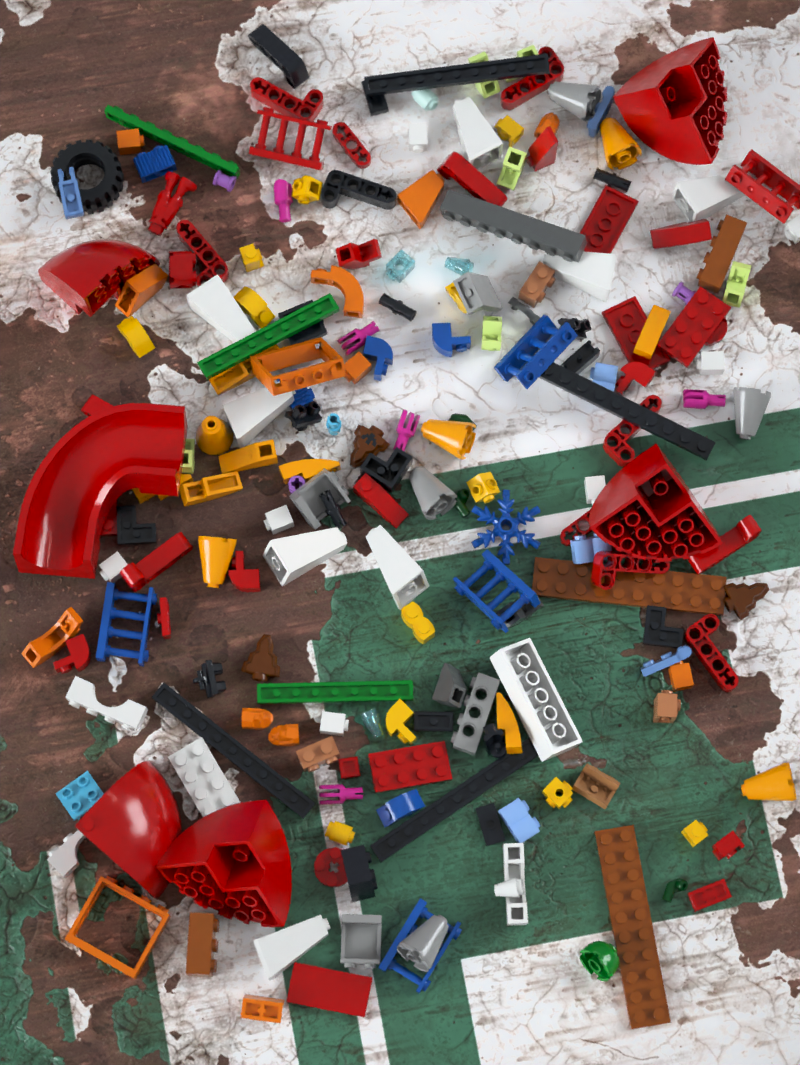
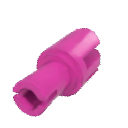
(283, 199)
(359, 336)
(701, 399)
(405, 432)
(342, 794)

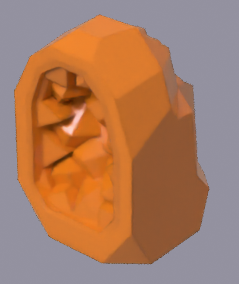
(548, 120)
(256, 718)
(285, 735)

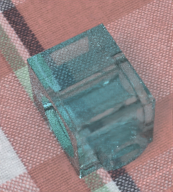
(403, 259)

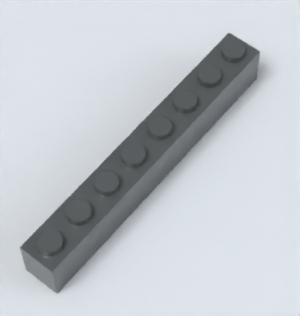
(513, 225)

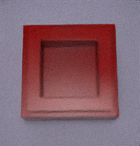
(349, 767)

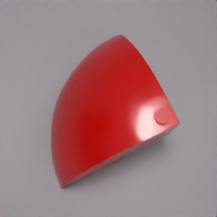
(678, 104)
(94, 272)
(652, 512)
(136, 824)
(234, 864)

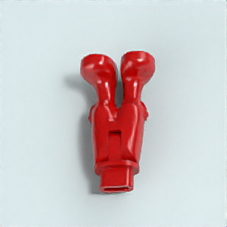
(168, 206)

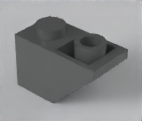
(450, 687)

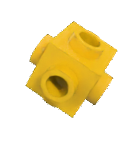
(306, 189)
(483, 487)
(558, 786)

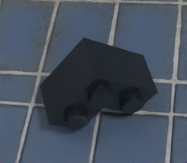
(387, 473)
(359, 875)

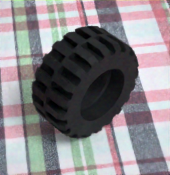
(90, 154)

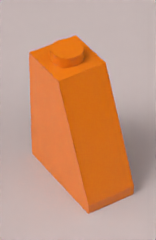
(421, 197)
(140, 289)

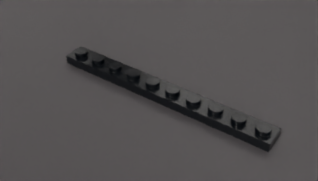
(457, 75)
(628, 410)
(233, 750)
(453, 801)

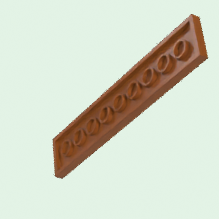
(671, 589)
(632, 927)

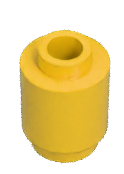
(340, 833)

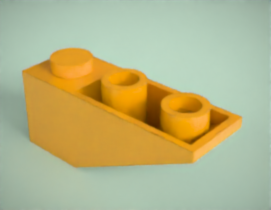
(249, 457)

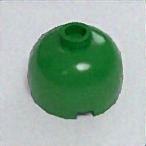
(601, 959)

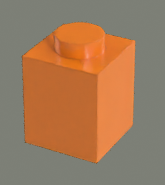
(130, 141)
(357, 368)
(680, 676)

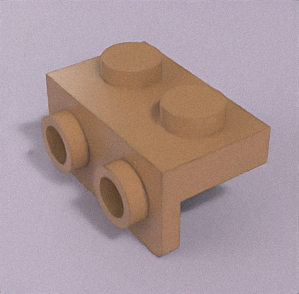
(596, 786)

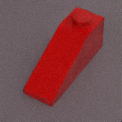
(543, 150)
(379, 500)

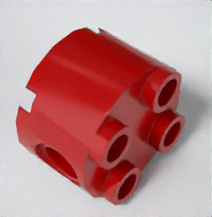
(181, 269)

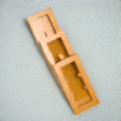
(235, 375)

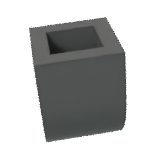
(521, 615)

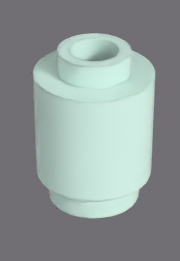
(425, 99)

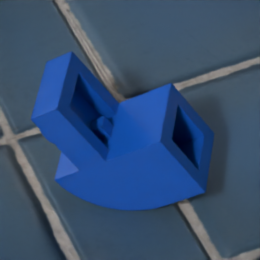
(445, 343)
(380, 352)
(400, 807)

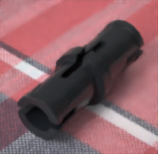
(612, 179)
(397, 307)
(332, 509)

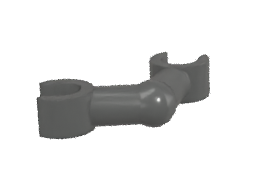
(516, 305)

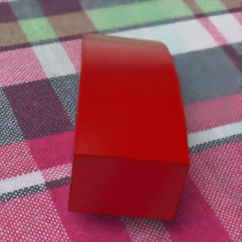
(681, 234)

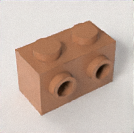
(536, 285)
(666, 707)
(318, 754)

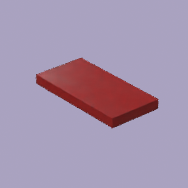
(607, 220)
(626, 325)
(329, 989)

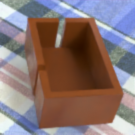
(202, 944)

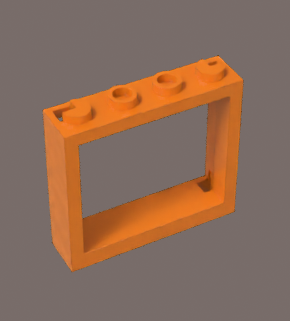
(293, 355)
(128, 893)

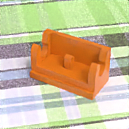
(262, 1008)

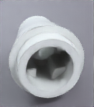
(509, 888)

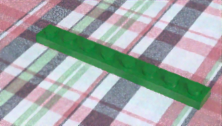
(166, 138)
(268, 336)
(334, 692)

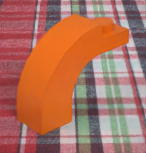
(346, 284)
(53, 640)

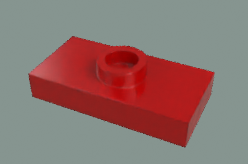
(164, 618)
(709, 895)

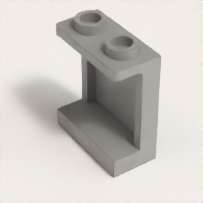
(477, 294)
(308, 499)
(361, 940)

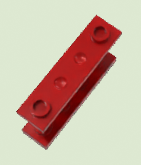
(278, 152)
(773, 178)

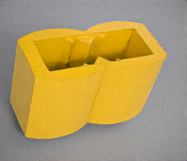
(414, 619)

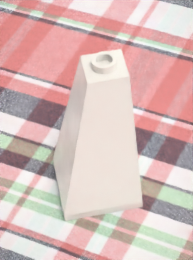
(477, 137)
(704, 196)
(590, 275)
(218, 308)
(255, 412)
(299, 553)
(399, 570)
(287, 945)

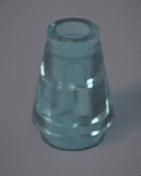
(459, 265)
(373, 722)

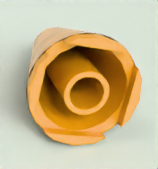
(618, 145)
(450, 435)
(214, 436)
(215, 558)
(771, 785)

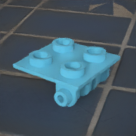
(80, 795)

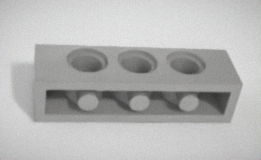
(469, 744)

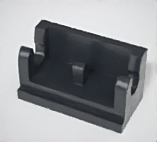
(581, 358)

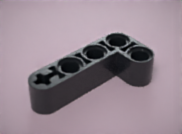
(280, 55)
(359, 193)

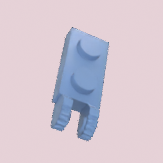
(601, 111)
(70, 195)
(666, 660)

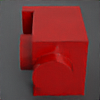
(727, 846)

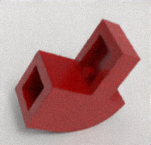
(358, 256)
(635, 371)
(244, 579)
(79, 655)

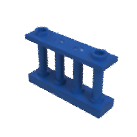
(528, 345)
(502, 574)
(107, 631)
(390, 963)

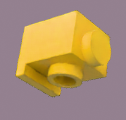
(509, 130)
(251, 257)
(695, 832)

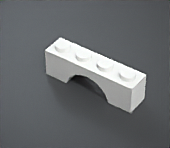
(129, 714)
(65, 857)
(514, 867)

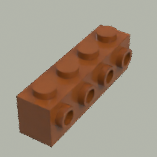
(722, 253)

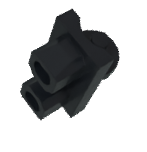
(578, 326)
(304, 416)
(207, 680)
(494, 741)

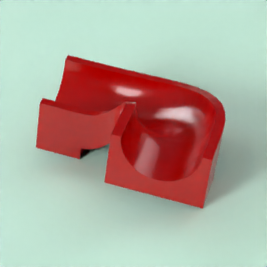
(86, 475)

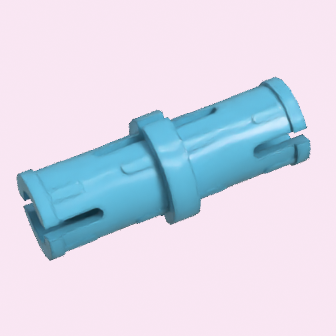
(333, 424)

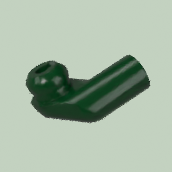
(461, 418)
(462, 496)
(673, 887)

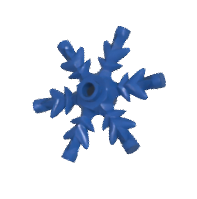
(506, 520)

